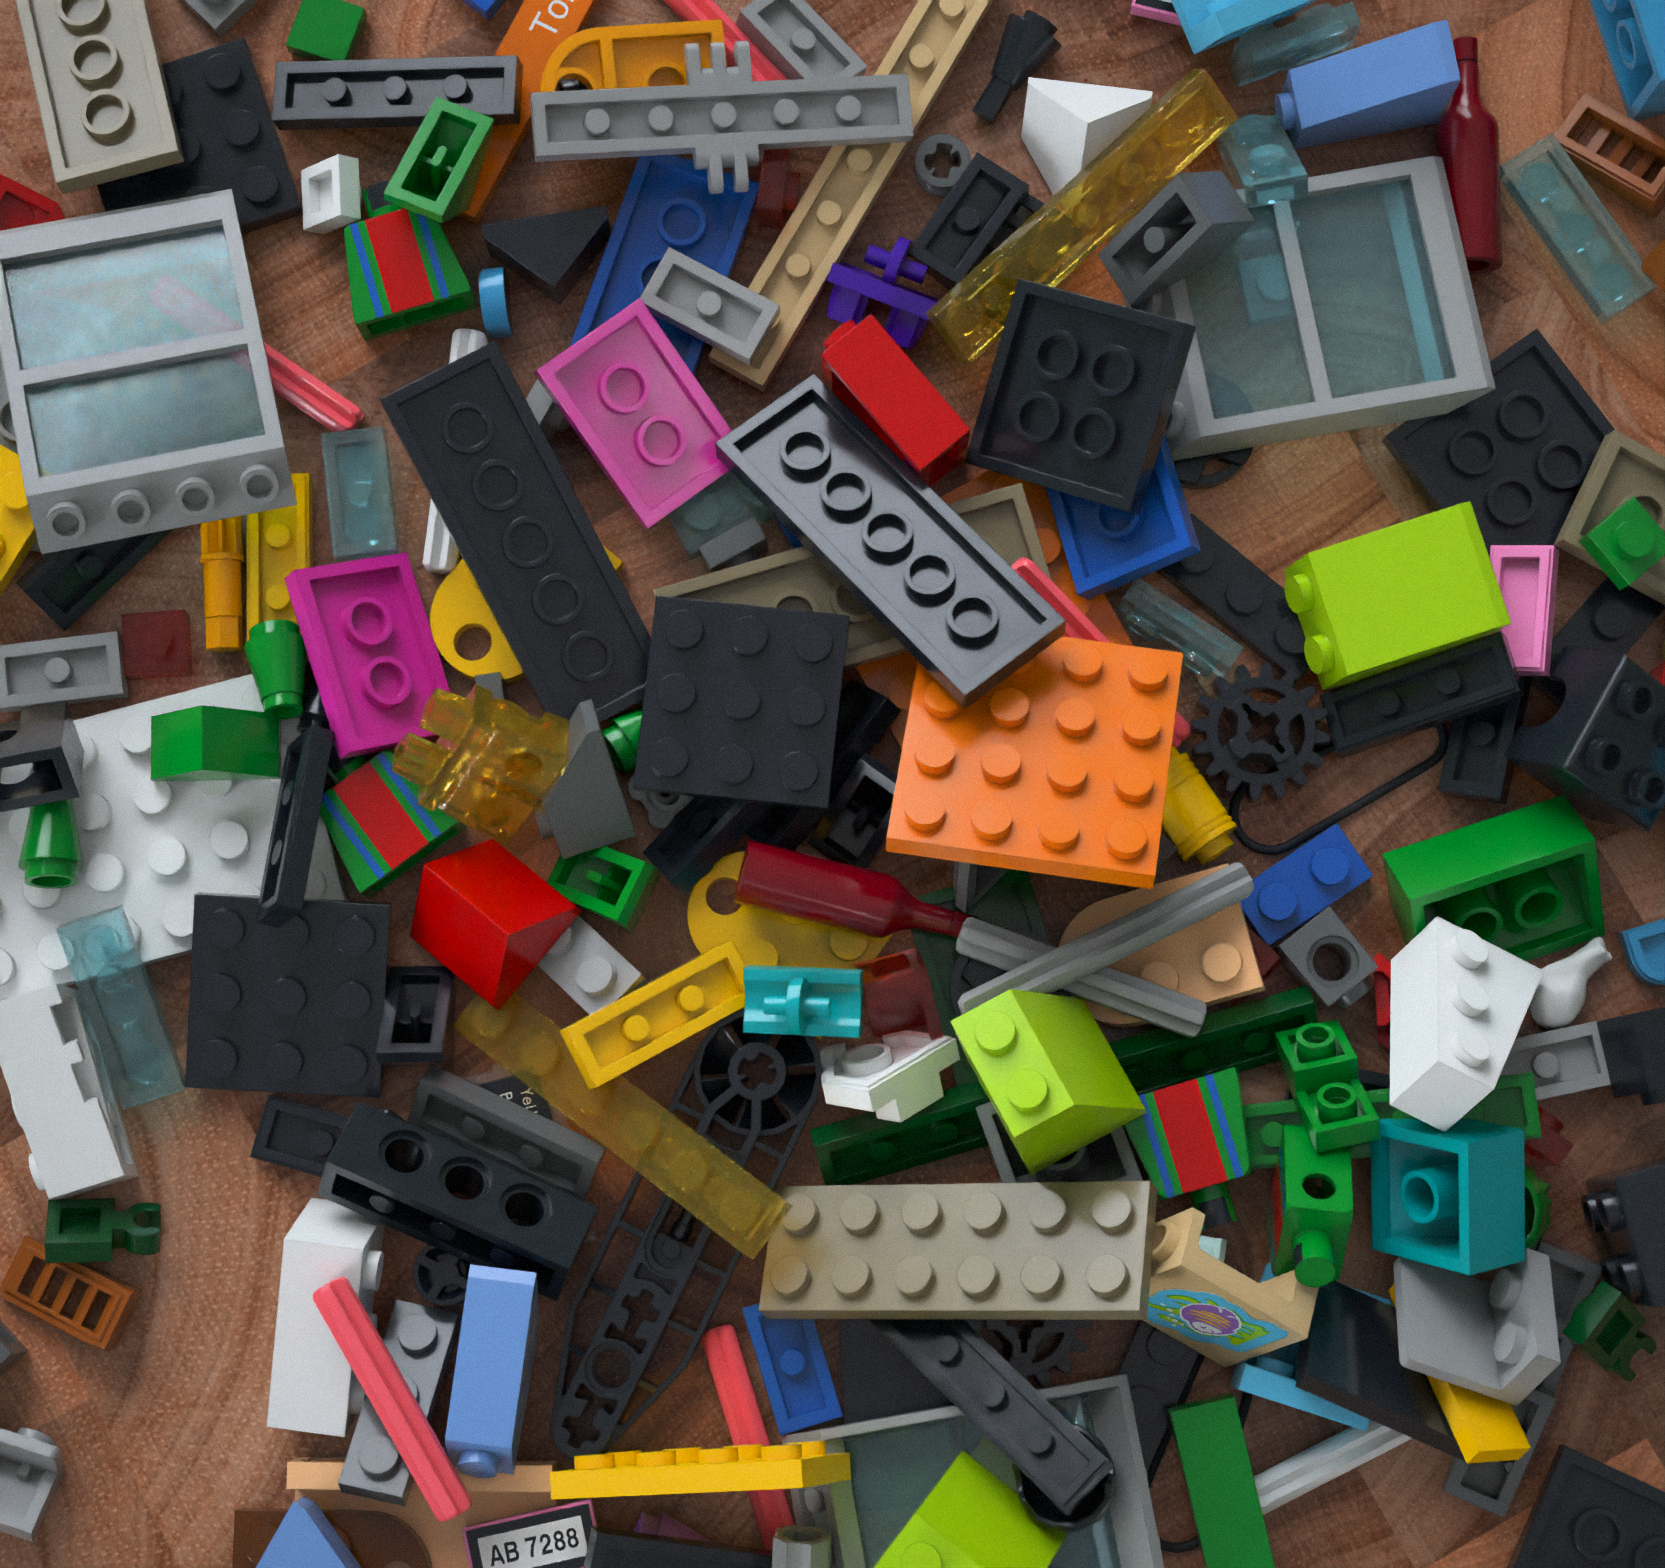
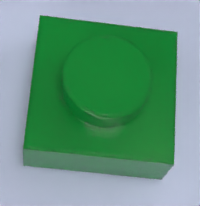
(1625, 543)

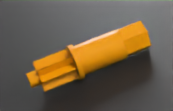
(223, 583)

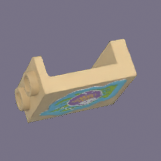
(1216, 1305)

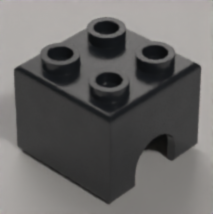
(1603, 740)
(1631, 1218)

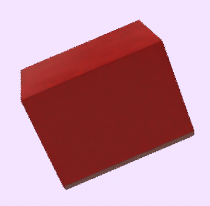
(488, 918)

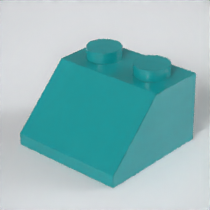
(1449, 1194)

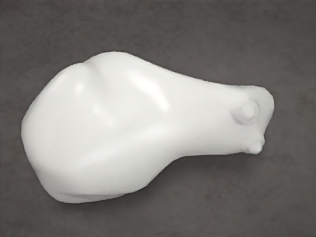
(1564, 984)

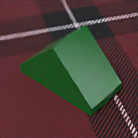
(442, 162)
(215, 745)
(606, 884)

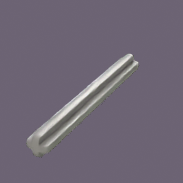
(1120, 937)

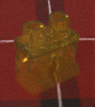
(486, 760)

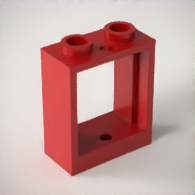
(894, 399)

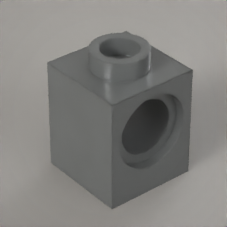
(1327, 931)

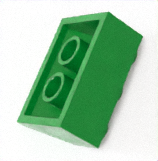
(1510, 879)

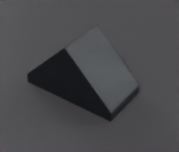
(550, 248)
(859, 816)
(418, 1017)

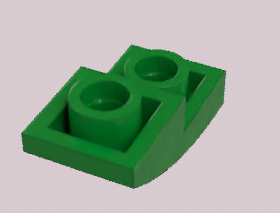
(1326, 1086)

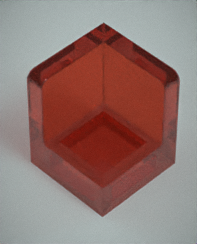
(899, 994)

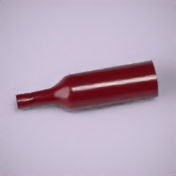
(1471, 157)
(835, 894)

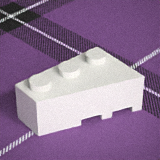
(1453, 1020)
(62, 1093)
(310, 1375)

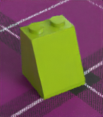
(1395, 596)
(1046, 1073)
(971, 1523)

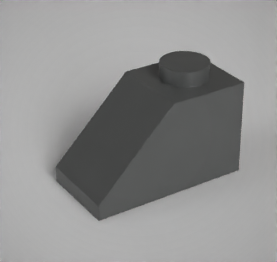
(1176, 234)
(585, 799)

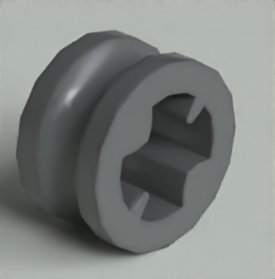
(927, 155)

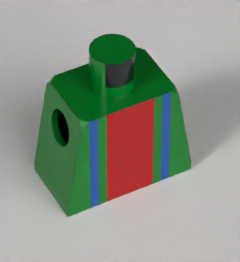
(401, 269)
(378, 821)
(1196, 1142)
(1304, 1230)

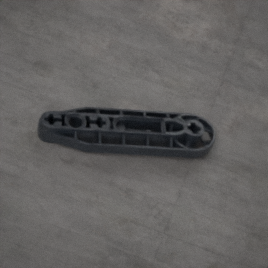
(664, 1262)

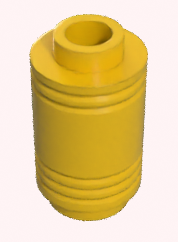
(1193, 813)

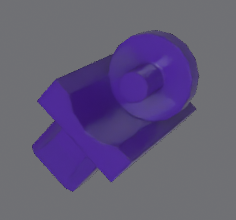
(856, 287)

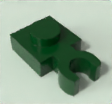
(92, 1229)
(1608, 1330)

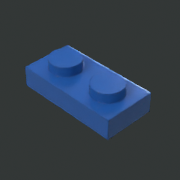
(1303, 884)
(793, 1370)

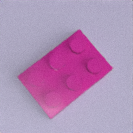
(638, 413)
(368, 649)

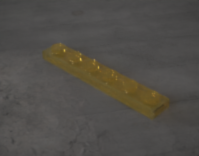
(1084, 211)
(628, 1124)

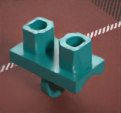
(803, 1001)

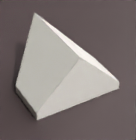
(1074, 123)

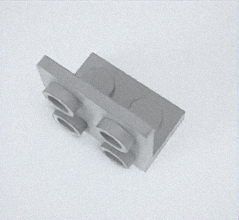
(1477, 1332)

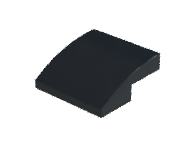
(972, 221)

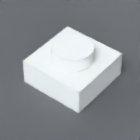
(331, 194)

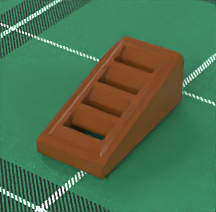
(1609, 171)
(115, 1314)

